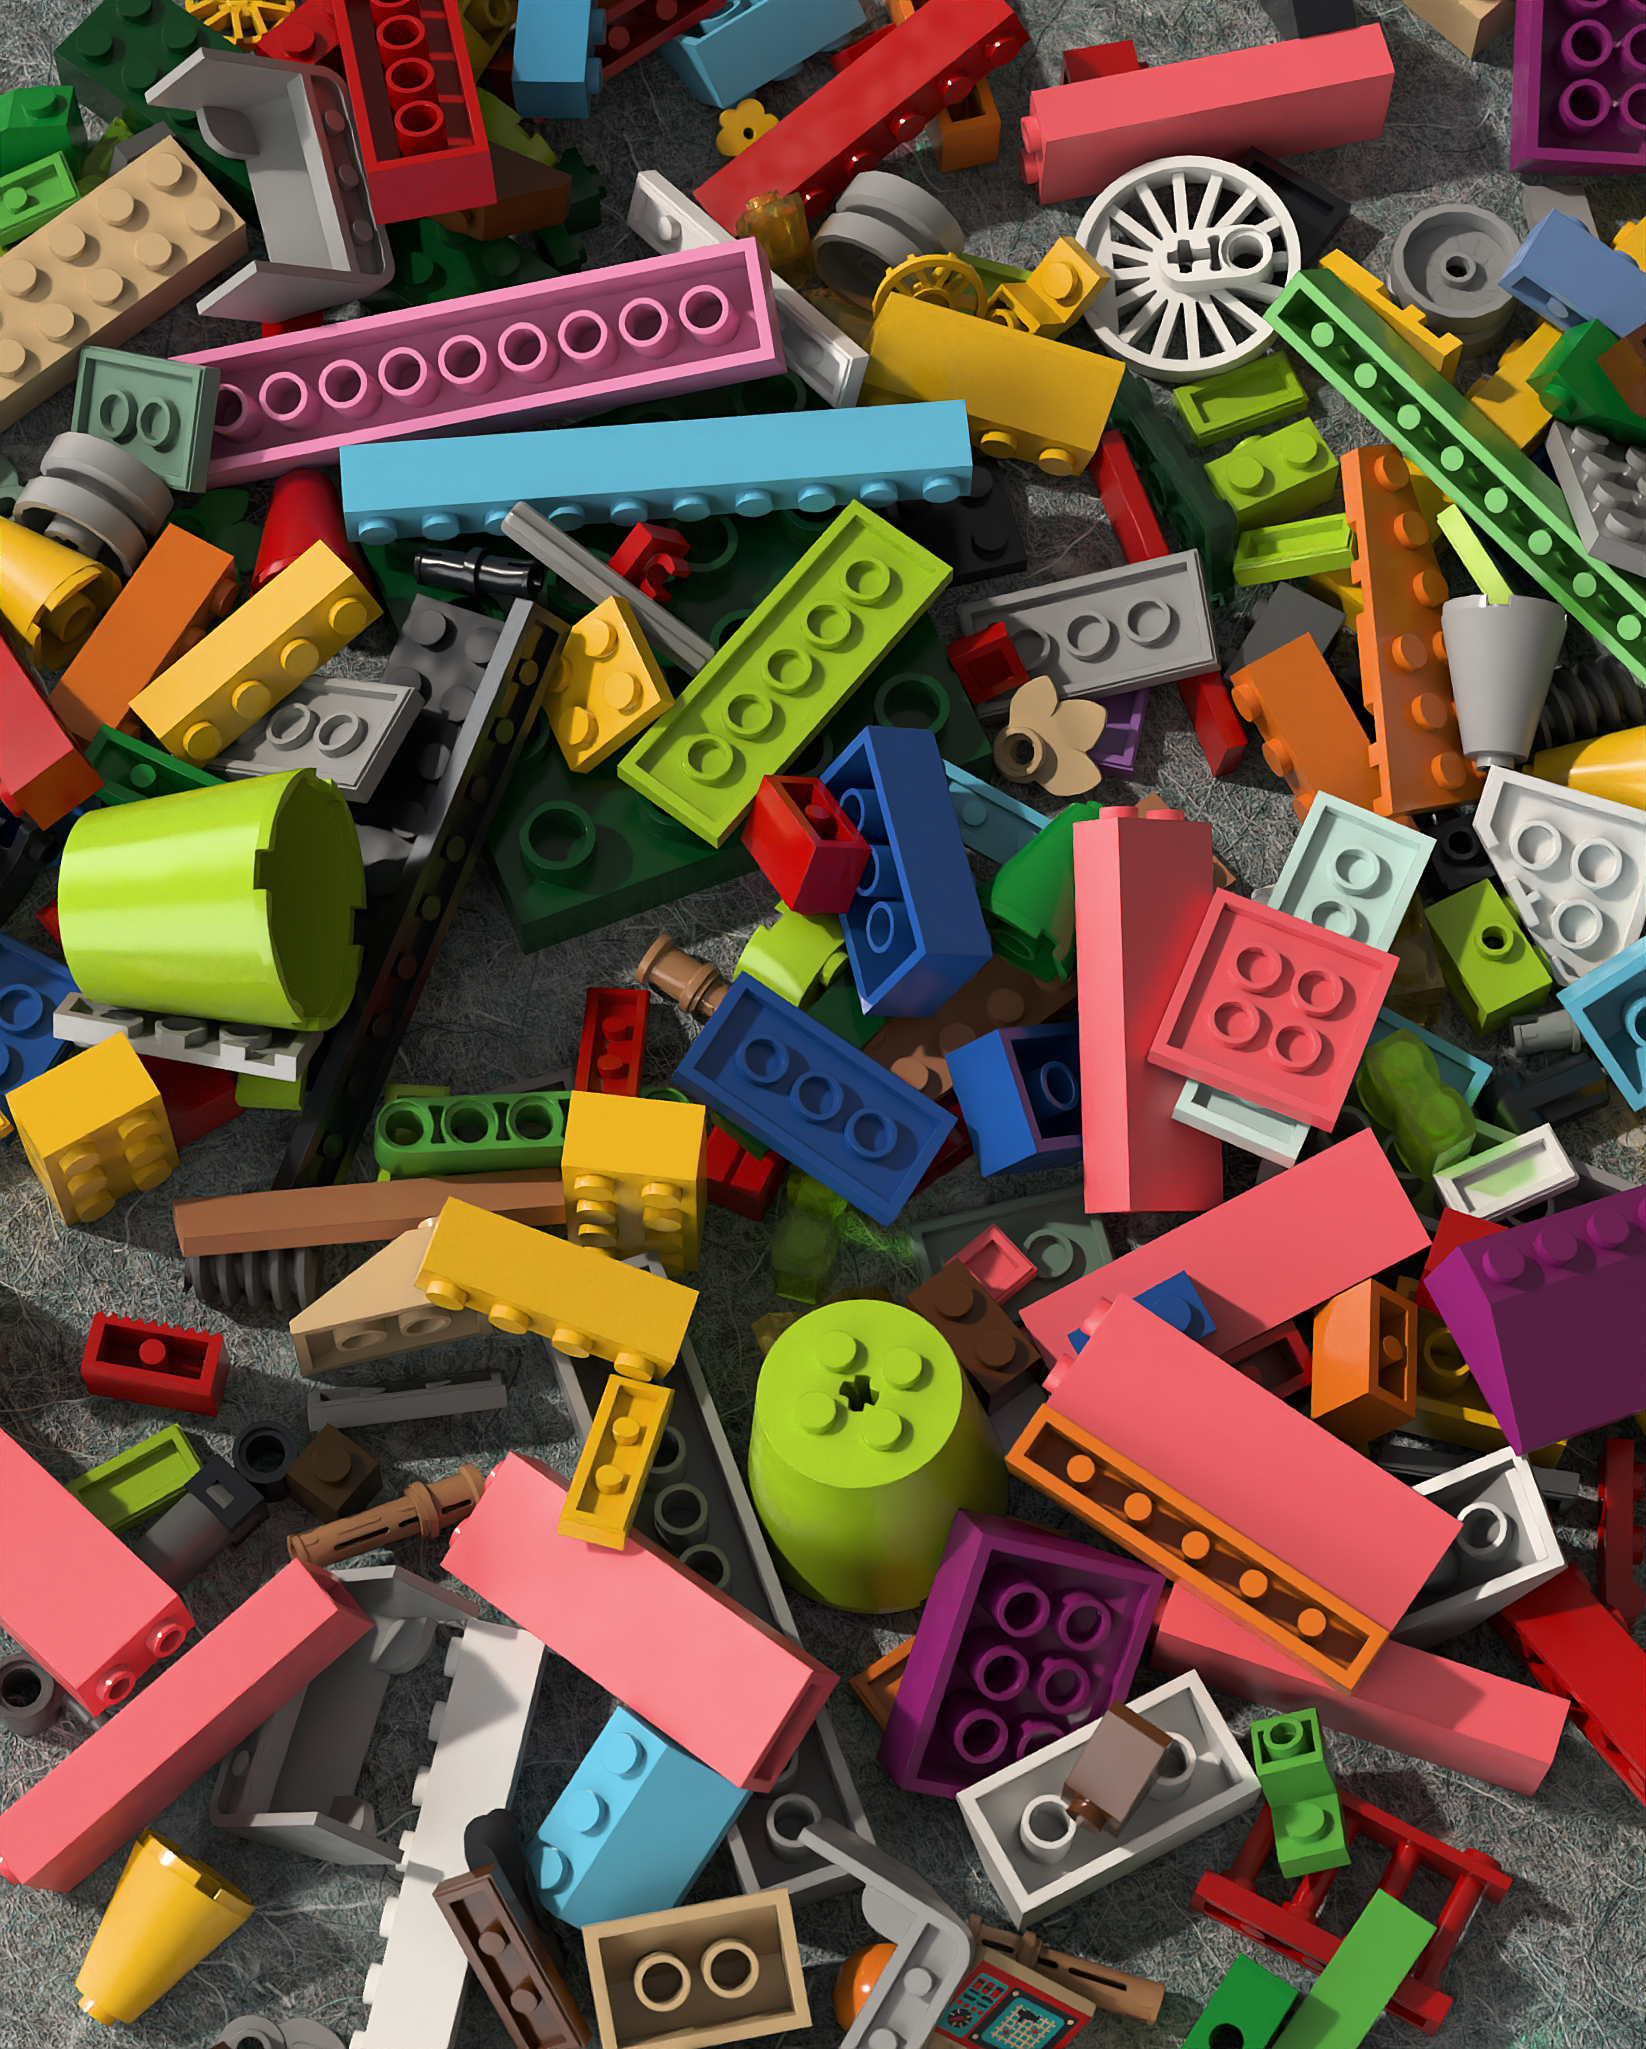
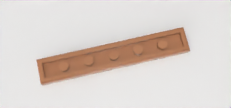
(358, 1210)

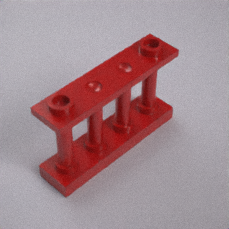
(1294, 1928)

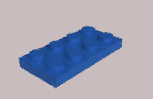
(814, 1099)

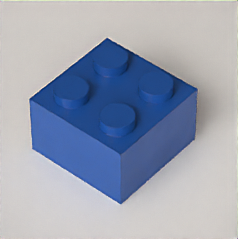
(1021, 1097)

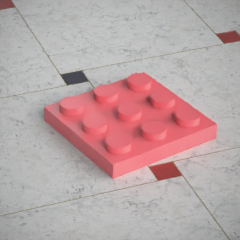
(1273, 1009)

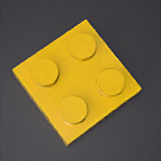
(604, 686)

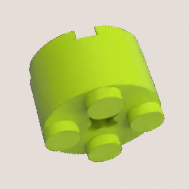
(797, 956)

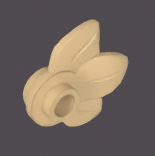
(1059, 736)

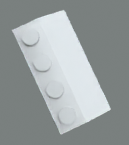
(1049, 1861)

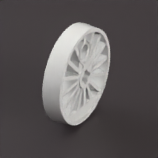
(1213, 276)

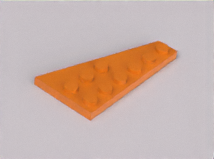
(1403, 642)

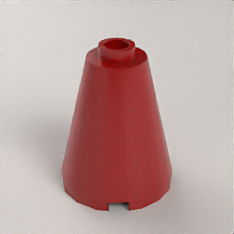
(300, 514)

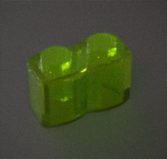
(1405, 1094)
(808, 1240)

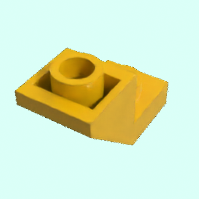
(1052, 295)

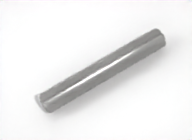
(600, 582)

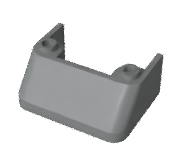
(305, 177)
(301, 1766)
(931, 1942)

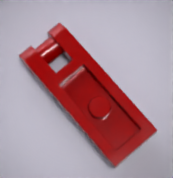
(1617, 1539)

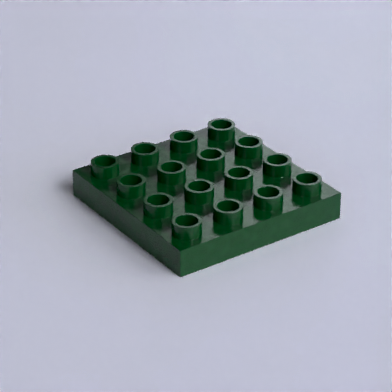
(589, 846)

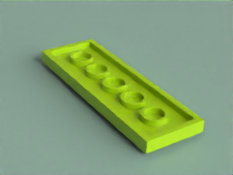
(785, 672)

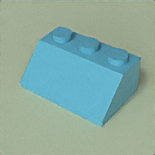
(756, 42)
(1611, 1016)
(631, 1826)

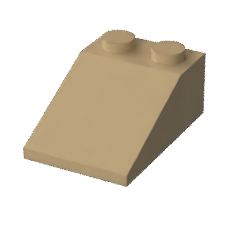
(380, 1312)

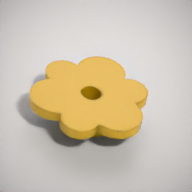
(747, 116)

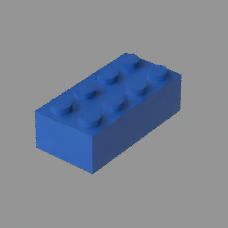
(916, 911)

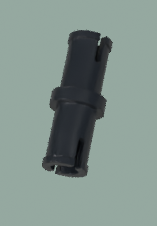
(479, 572)

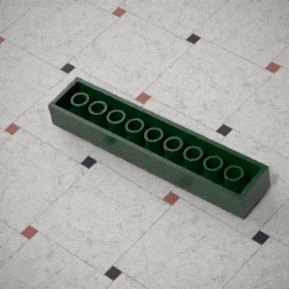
(138, 42)

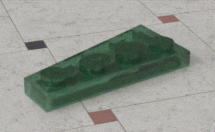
(1178, 485)

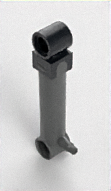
(219, 1509)

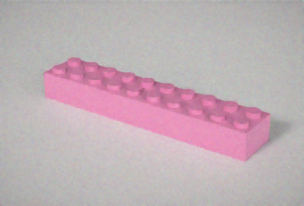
(495, 360)

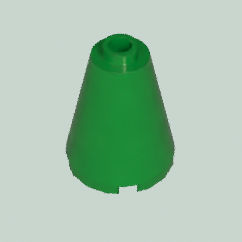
(1033, 900)

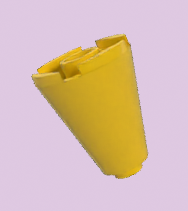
(50, 595)
(1601, 766)
(156, 1929)

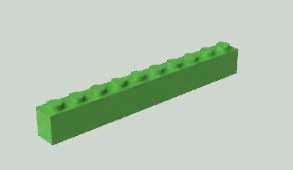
(1461, 455)

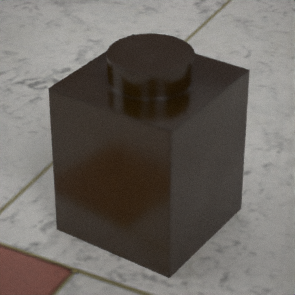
(333, 1477)

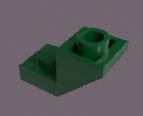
(561, 244)

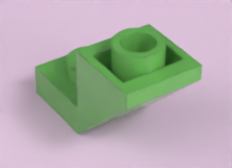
(1301, 1792)

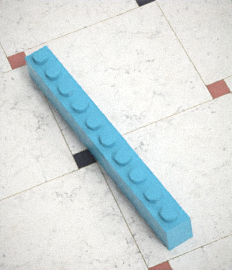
(658, 470)

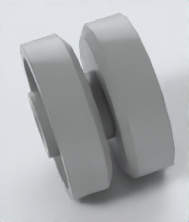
(876, 228)
(1450, 271)
(95, 501)

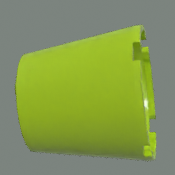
(219, 902)
(867, 1497)

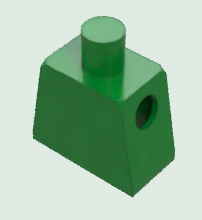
(1246, 2002)

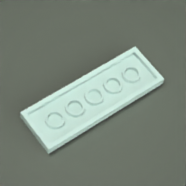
(1346, 876)

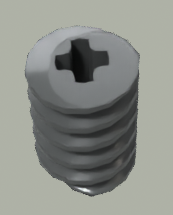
(1586, 696)
(258, 1272)

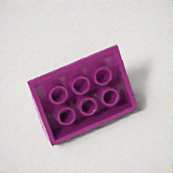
(1579, 88)
(1554, 1319)
(1013, 1651)

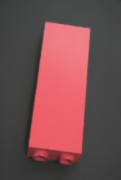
(1217, 106)
(1137, 918)
(1259, 1253)
(1251, 1460)
(77, 1590)
(642, 1627)
(1404, 1702)
(179, 1728)

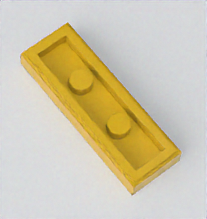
(616, 1462)

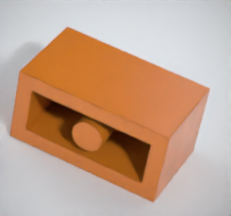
(1364, 1362)

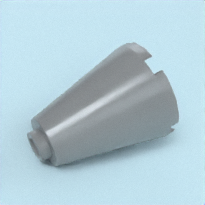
(1501, 672)

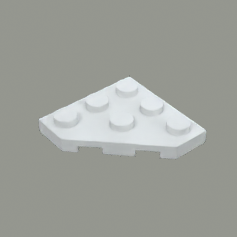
(1567, 866)

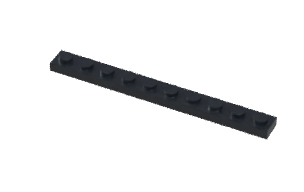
(425, 899)

